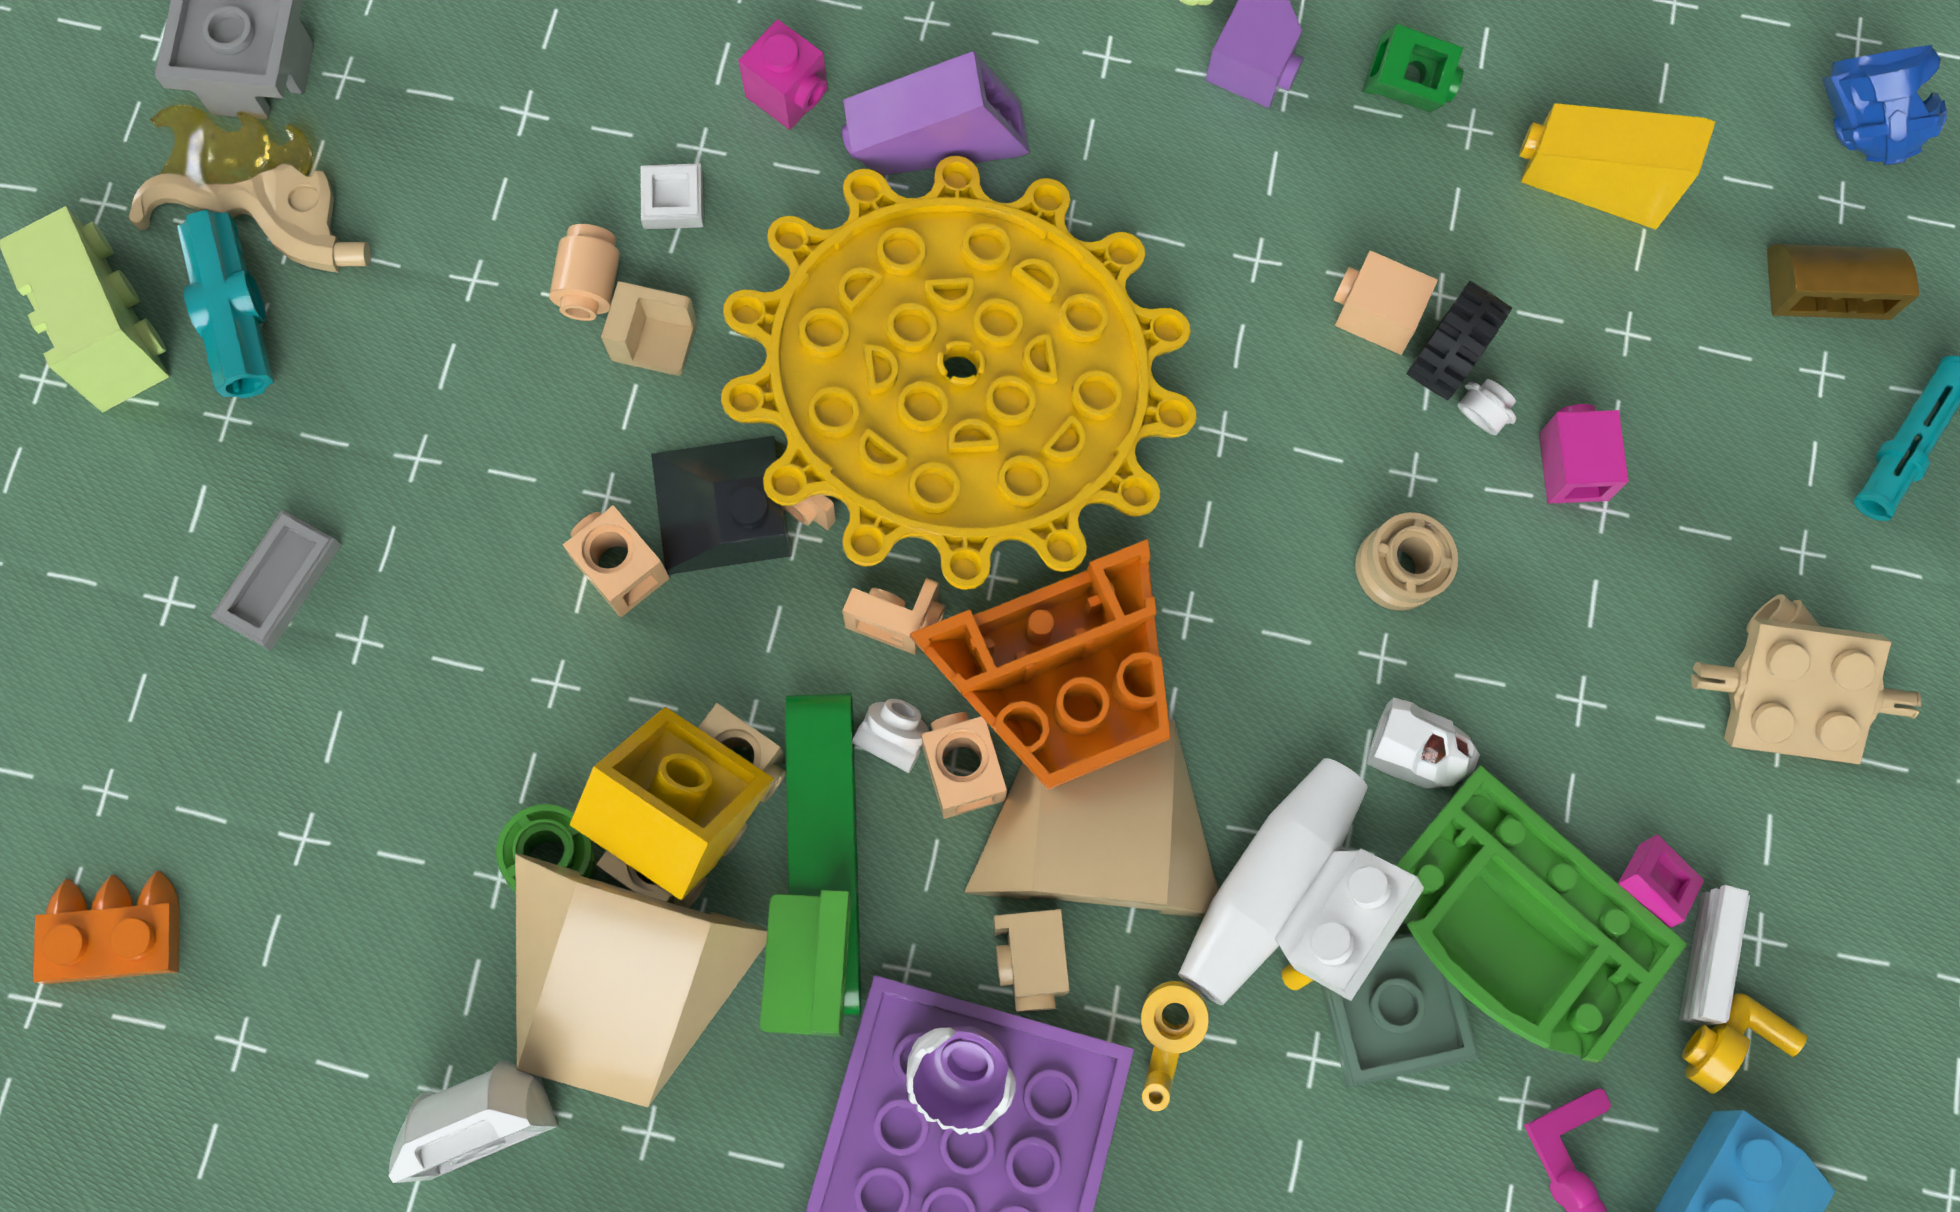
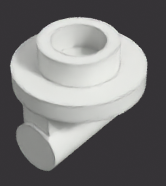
(892, 733)

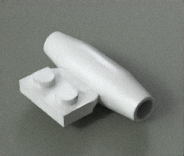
(1303, 894)

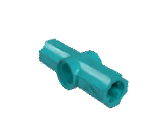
(225, 304)

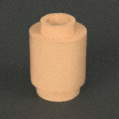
(585, 272)

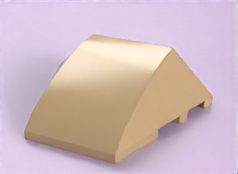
(1104, 838)
(616, 980)

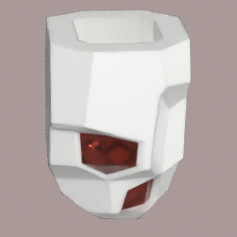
(1421, 747)

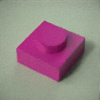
(1661, 881)

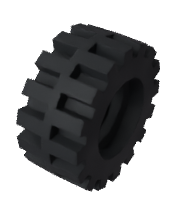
(1459, 340)

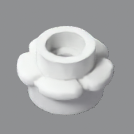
(1488, 406)

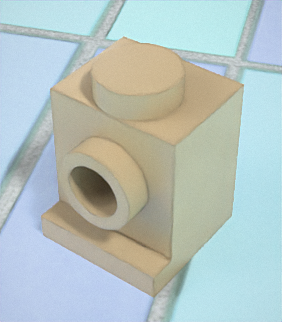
(1033, 958)

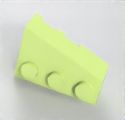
(84, 309)

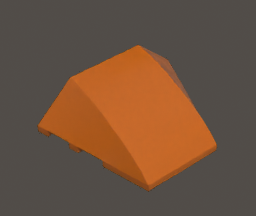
(1064, 669)

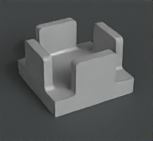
(235, 53)

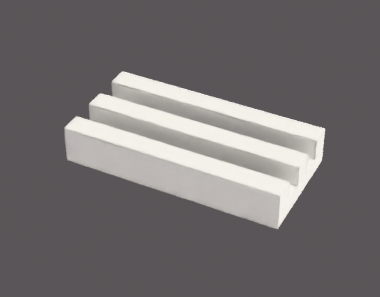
(1714, 956)

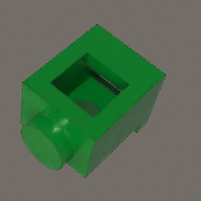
(1433, 58)

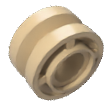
(1427, 545)

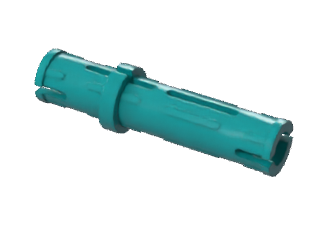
(1883, 488)

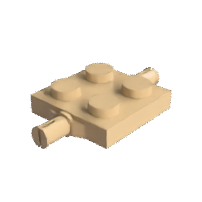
(1806, 690)

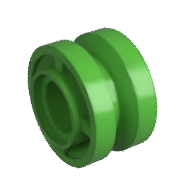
(541, 825)

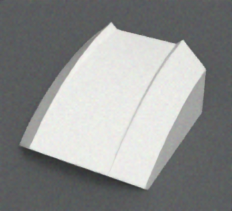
(470, 1123)

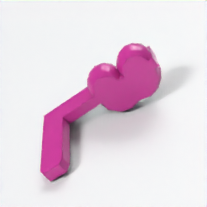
(1567, 1185)

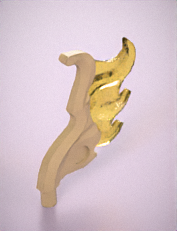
(252, 177)

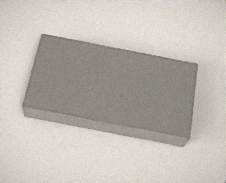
(276, 580)

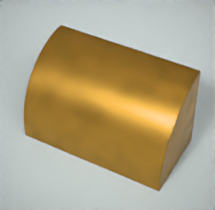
(1840, 281)

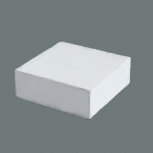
(672, 196)

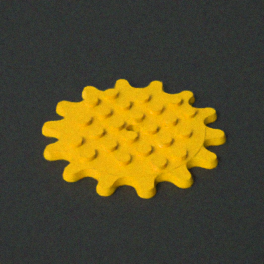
(957, 459)

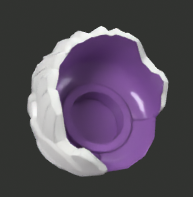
(960, 1078)

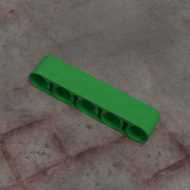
(824, 810)

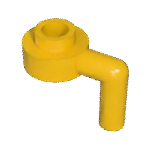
(1170, 1039)
(1719, 1052)

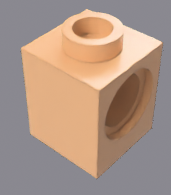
(631, 580)
(970, 792)

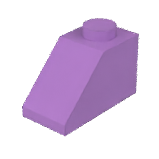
(1257, 50)

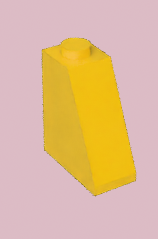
(1616, 159)

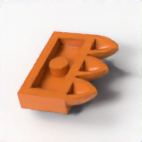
(109, 938)

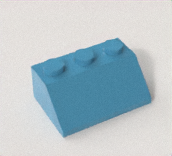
(1745, 1168)

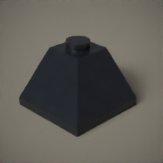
(717, 506)

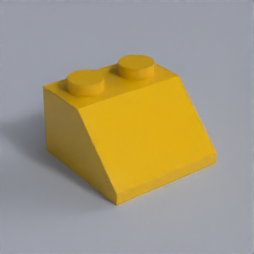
(669, 801)

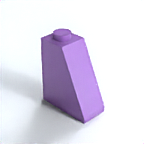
(935, 115)

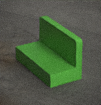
(806, 964)

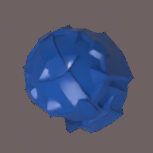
(1880, 103)

